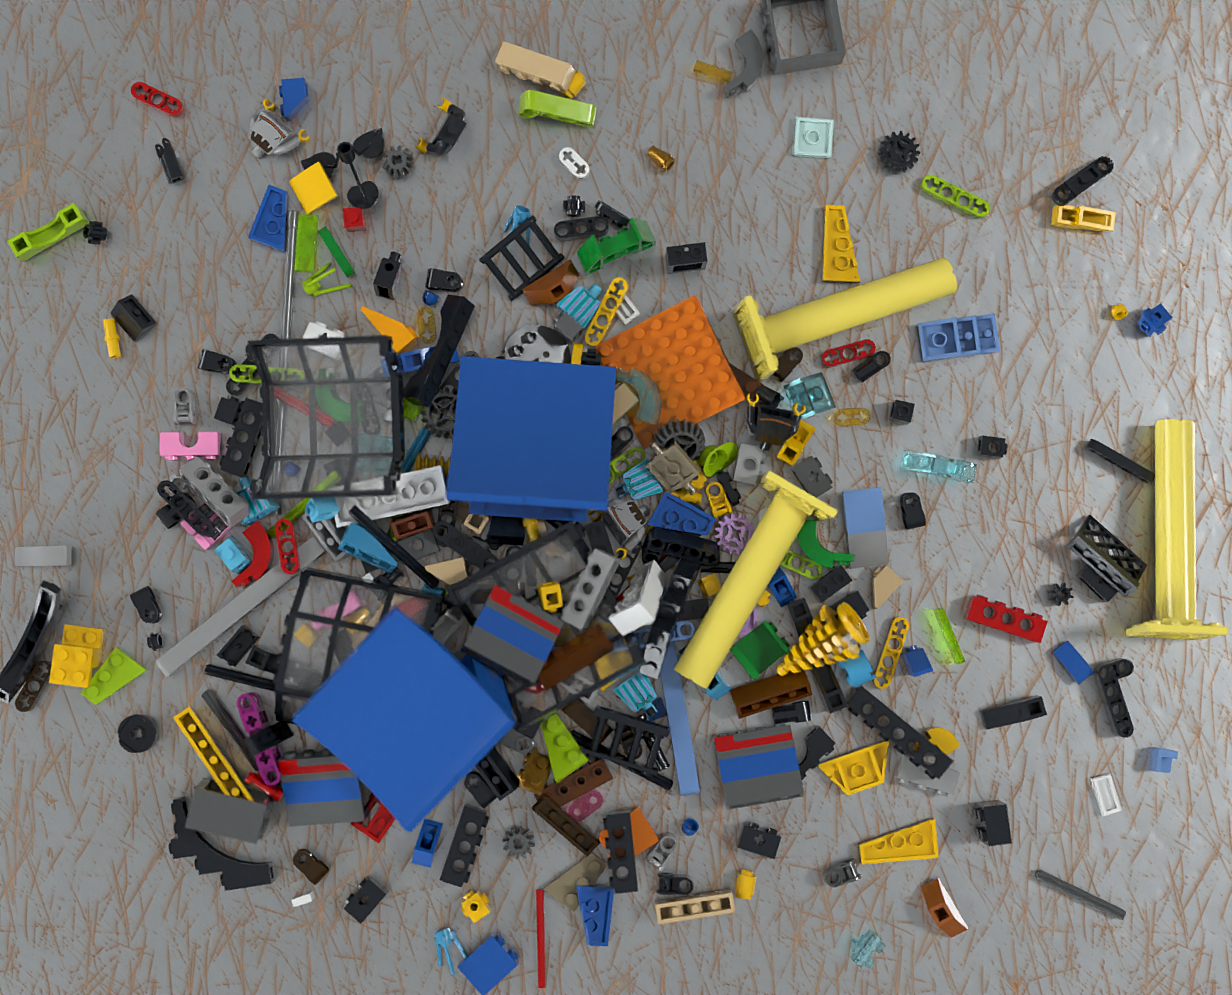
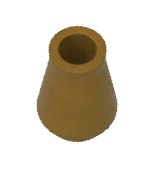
(661, 158)

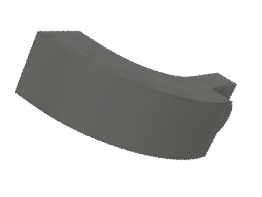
(752, 53)

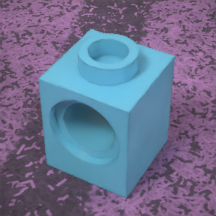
(321, 508)

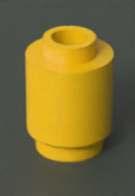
(575, 86)
(745, 884)

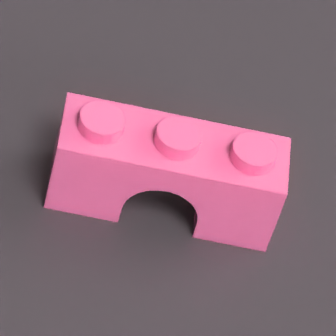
(208, 445)

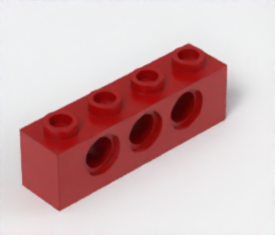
(1033, 632)

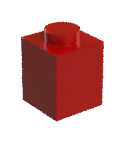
(354, 219)

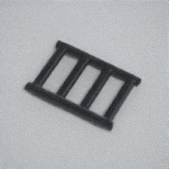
(501, 247)

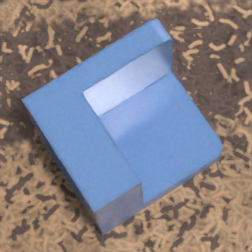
(1162, 759)

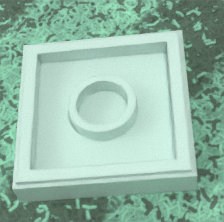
(813, 137)

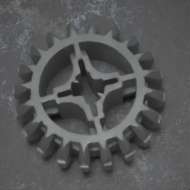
(440, 419)
(686, 434)

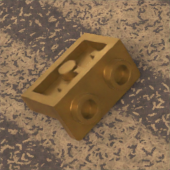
(536, 772)

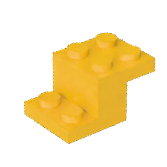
(76, 656)

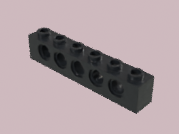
(864, 697)

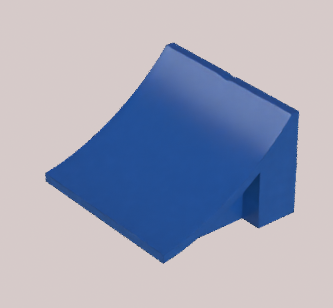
(532, 438)
(408, 716)

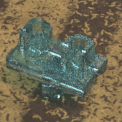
(864, 948)

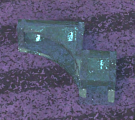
(939, 466)

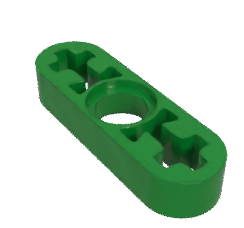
(336, 251)

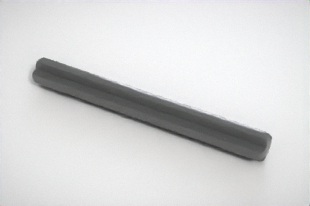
(229, 726)
(1080, 894)

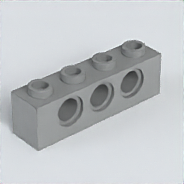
(230, 513)
(608, 565)

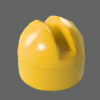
(1119, 311)

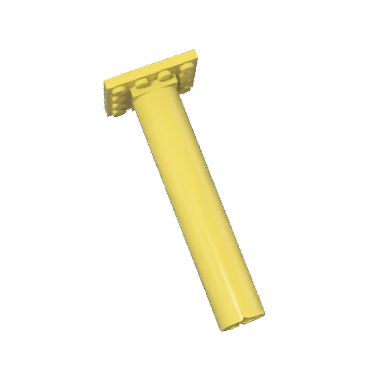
(837, 312)
(1175, 538)
(749, 577)

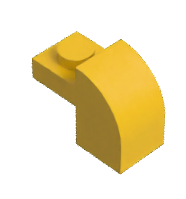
(794, 446)
(941, 739)

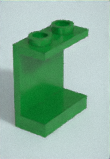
(760, 649)

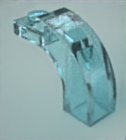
(649, 394)

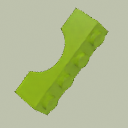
(64, 224)

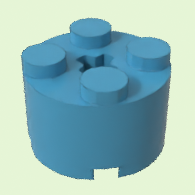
(858, 670)

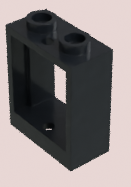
(684, 261)

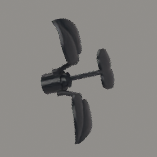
(370, 146)

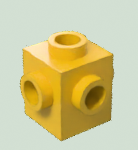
(472, 911)

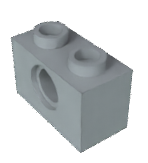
(743, 475)

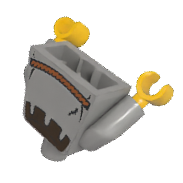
(271, 133)
(625, 522)

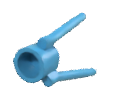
(518, 216)
(443, 939)

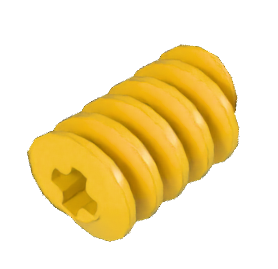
(426, 463)

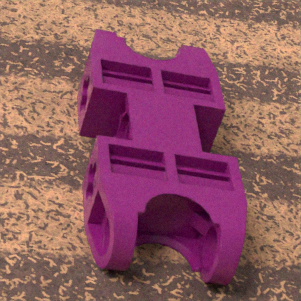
(247, 715)

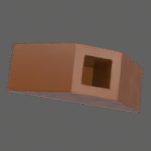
(553, 285)
(942, 908)

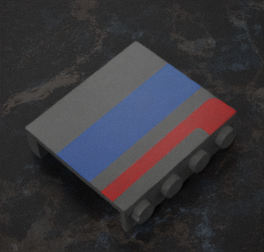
(512, 636)
(758, 766)
(320, 789)

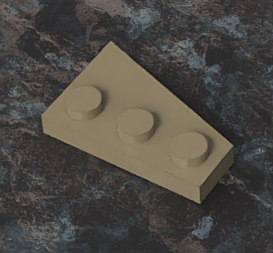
(583, 873)

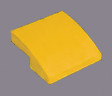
(313, 188)

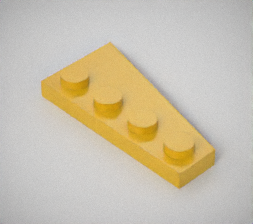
(838, 251)
(902, 845)

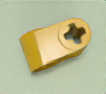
(718, 501)

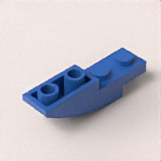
(414, 360)

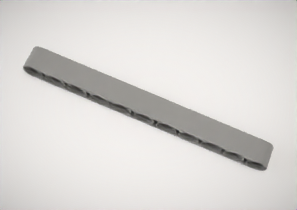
(237, 609)

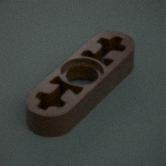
(26, 688)

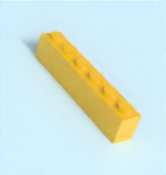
(211, 754)

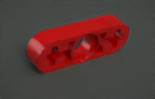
(143, 98)
(860, 344)
(285, 561)

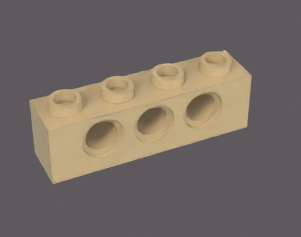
(694, 906)

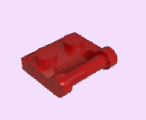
(274, 791)
(380, 822)

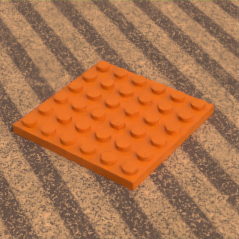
(682, 360)

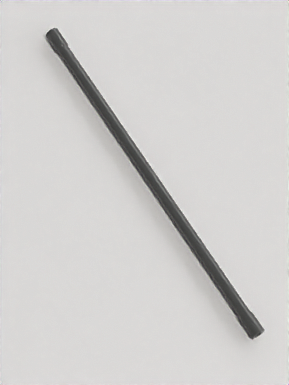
(292, 226)

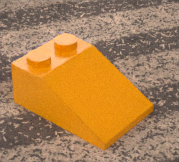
(403, 337)

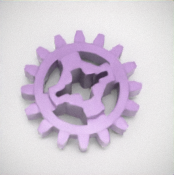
(724, 540)

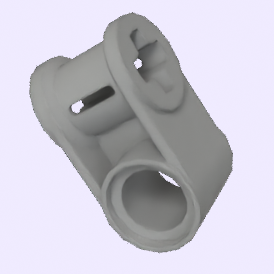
(184, 408)
(659, 853)

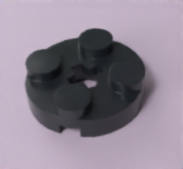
(126, 735)

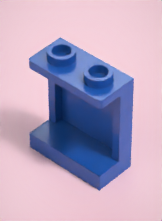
(489, 964)

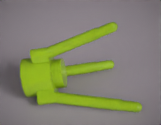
(312, 284)

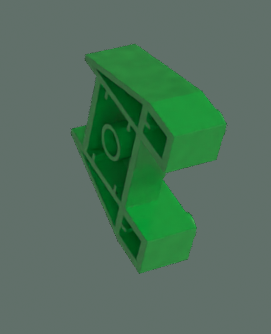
(595, 255)

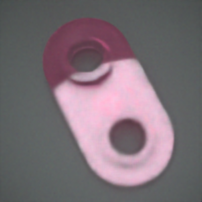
(585, 805)

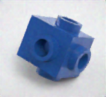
(1154, 320)

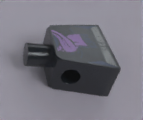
(388, 276)

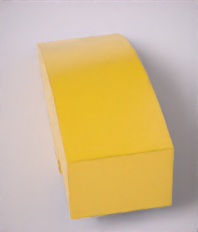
(1083, 218)

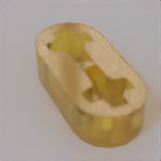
(431, 325)
(852, 421)

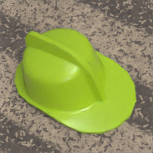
(717, 458)

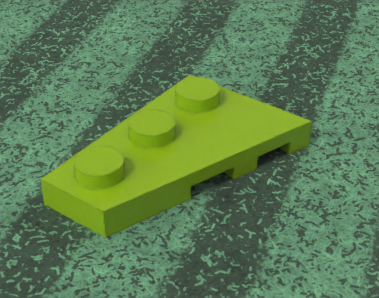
(112, 675)
(562, 748)

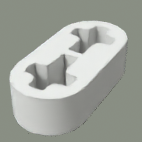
(571, 166)

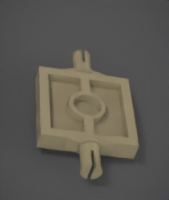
(673, 467)

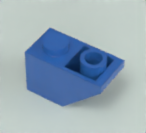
(294, 97)

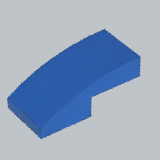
(1073, 662)

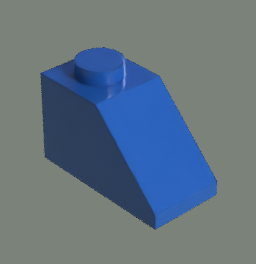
(781, 588)
(916, 661)
(427, 843)

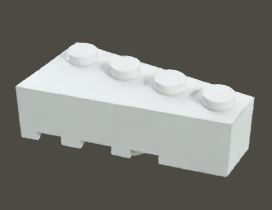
(640, 599)

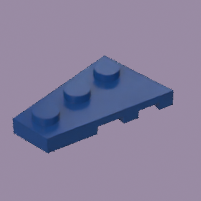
(270, 220)
(681, 516)
(596, 912)

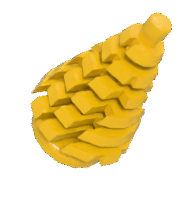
(827, 640)

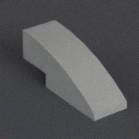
(43, 556)

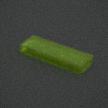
(306, 243)
(949, 636)

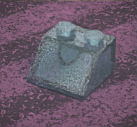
(812, 393)

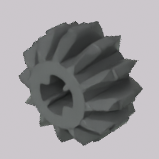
(398, 155)
(511, 842)

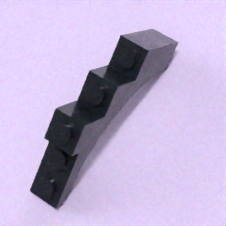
(668, 615)
(33, 641)
(236, 872)

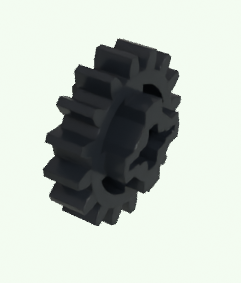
(901, 160)

